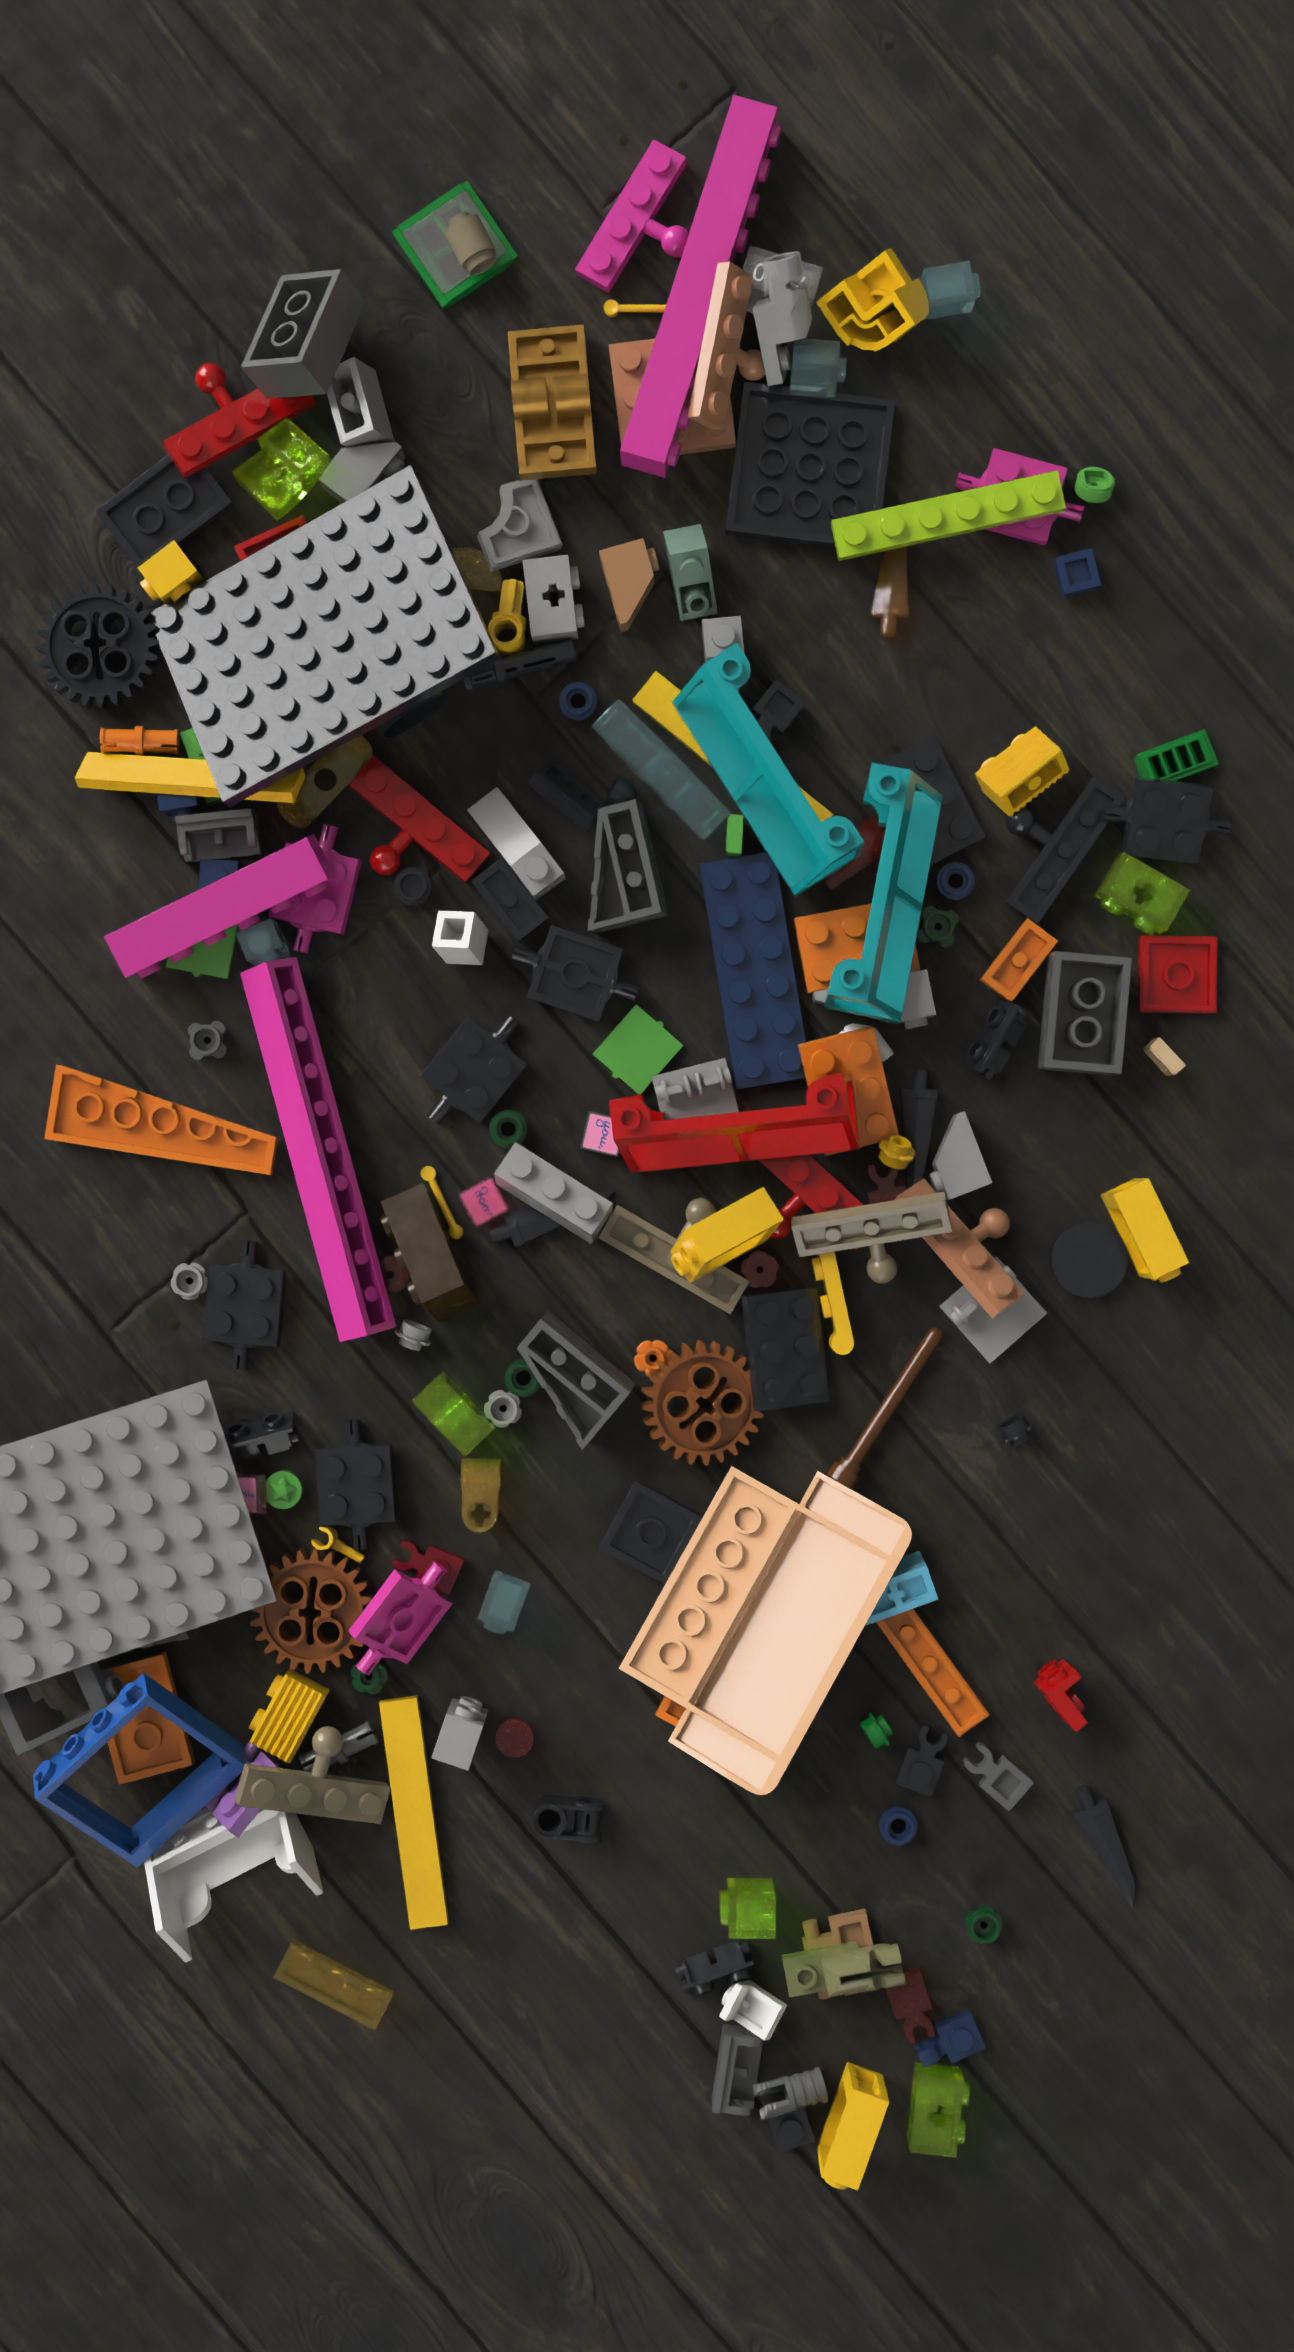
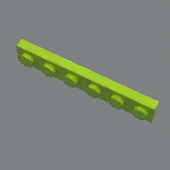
(948, 515)

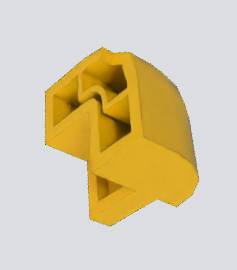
(876, 304)

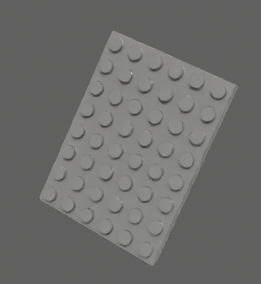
(121, 1535)

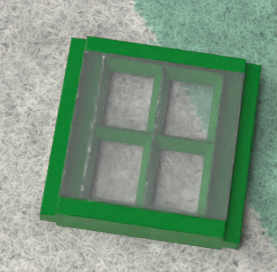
(431, 254)

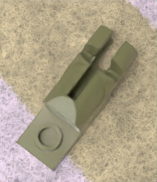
(843, 1969)

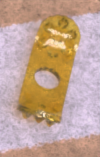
(311, 801)

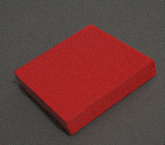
(1177, 974)

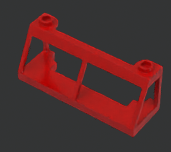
(655, 1143)

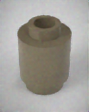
(471, 243)

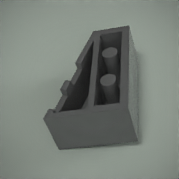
(626, 870)
(575, 1376)

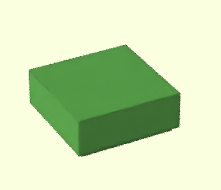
(734, 836)

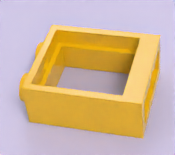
(1145, 1230)
(725, 1235)
(852, 2127)

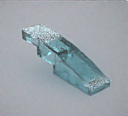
(660, 769)

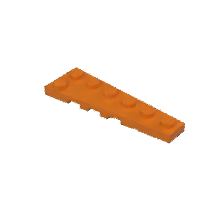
(127, 1120)

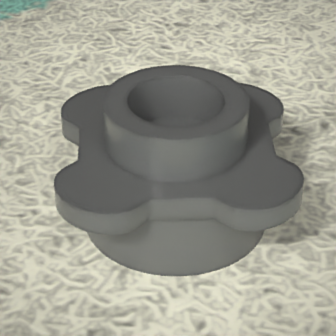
(199, 1033)

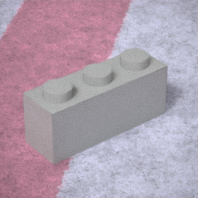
(553, 1193)

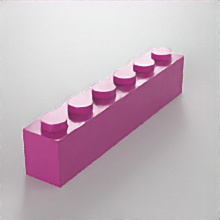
(219, 906)

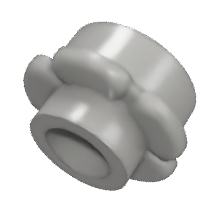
(180, 1284)
(413, 1335)
(499, 1418)

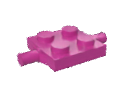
(1009, 466)
(328, 908)
(400, 1617)

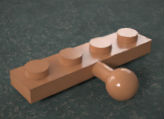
(721, 348)
(970, 1259)

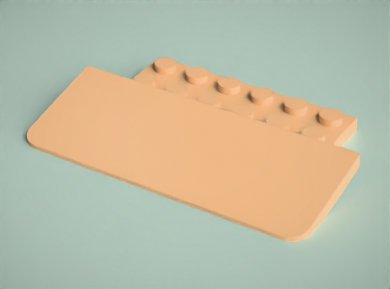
(764, 1619)

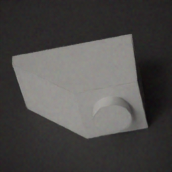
(958, 1161)

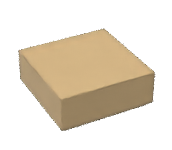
(1163, 1057)

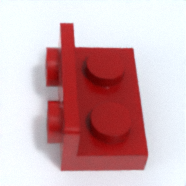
(1054, 1684)

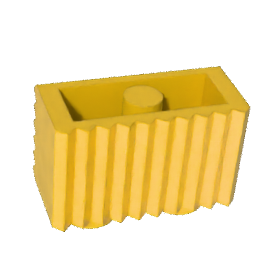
(1022, 771)
(288, 1716)

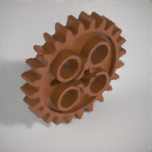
(677, 1380)
(340, 1612)

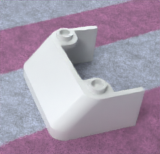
(208, 1855)

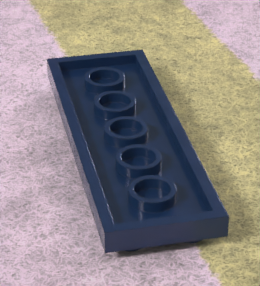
(754, 969)

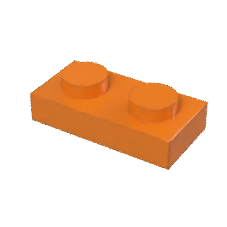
(1018, 960)

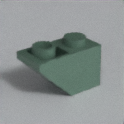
(690, 572)

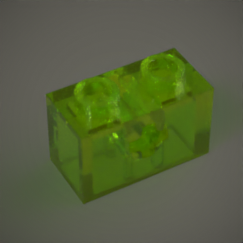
(1162, 894)
(453, 1413)
(749, 1908)
(932, 2132)

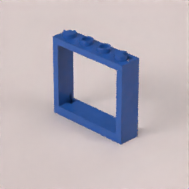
(170, 1813)

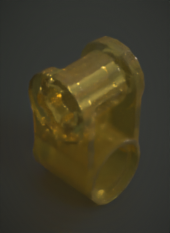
(480, 1486)

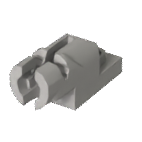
(783, 315)

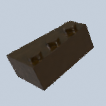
(427, 1253)

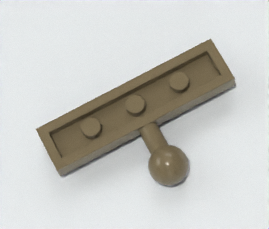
(872, 1227)
(653, 1248)
(314, 1791)

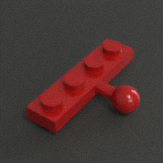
(232, 425)
(417, 822)
(810, 1186)

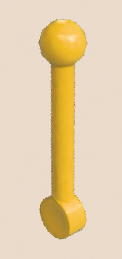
(612, 308)
(428, 1174)

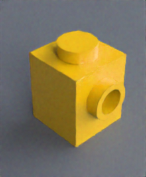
(169, 574)

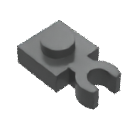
(1001, 1778)

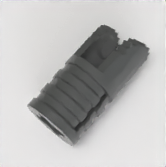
(799, 2089)

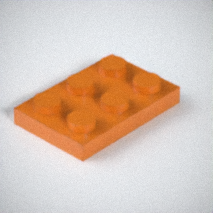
(831, 938)
(855, 1053)
(149, 1741)

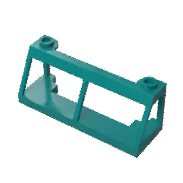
(758, 779)
(880, 979)

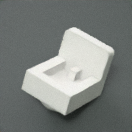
(752, 2008)

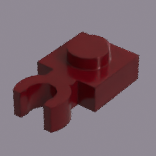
(423, 1561)

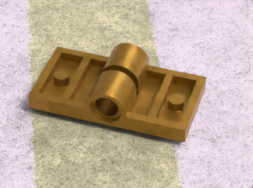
(551, 402)

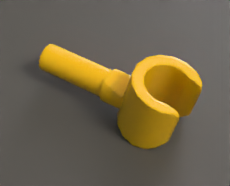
(337, 1545)

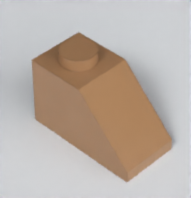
(629, 578)

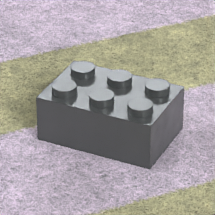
(303, 334)
(1084, 1013)

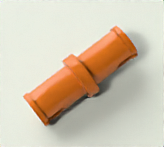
(139, 740)

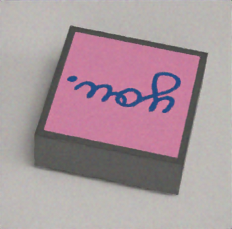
(599, 1135)

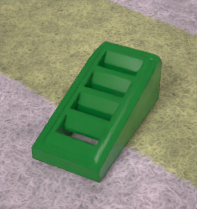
(1147, 770)

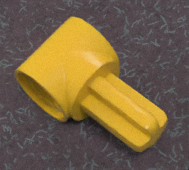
(509, 618)

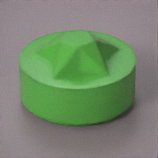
(1094, 485)
(284, 1489)

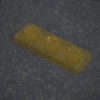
(334, 1984)

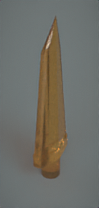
(891, 591)

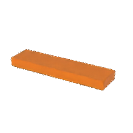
(934, 1670)

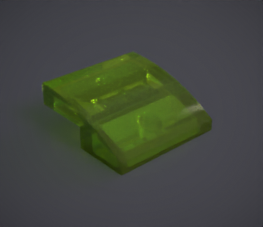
(283, 468)

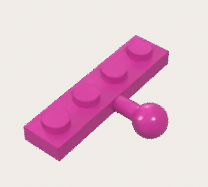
(634, 217)

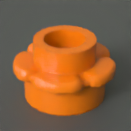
(649, 1348)

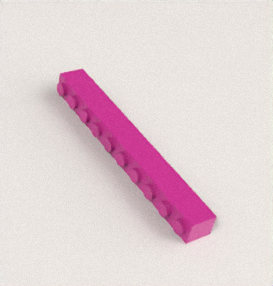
(713, 238)
(318, 1149)

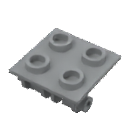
(696, 1091)
(991, 1335)

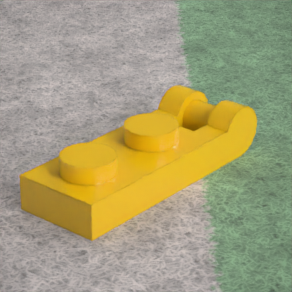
(833, 1303)

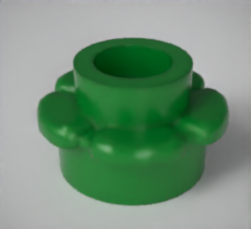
(876, 1730)

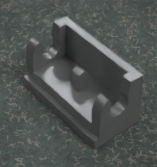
(219, 835)
(736, 2071)

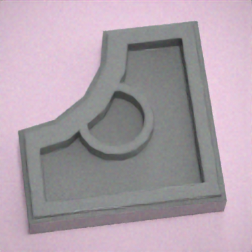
(521, 529)

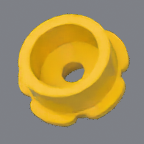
(896, 1152)

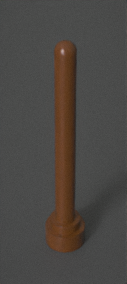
(847, 1469)

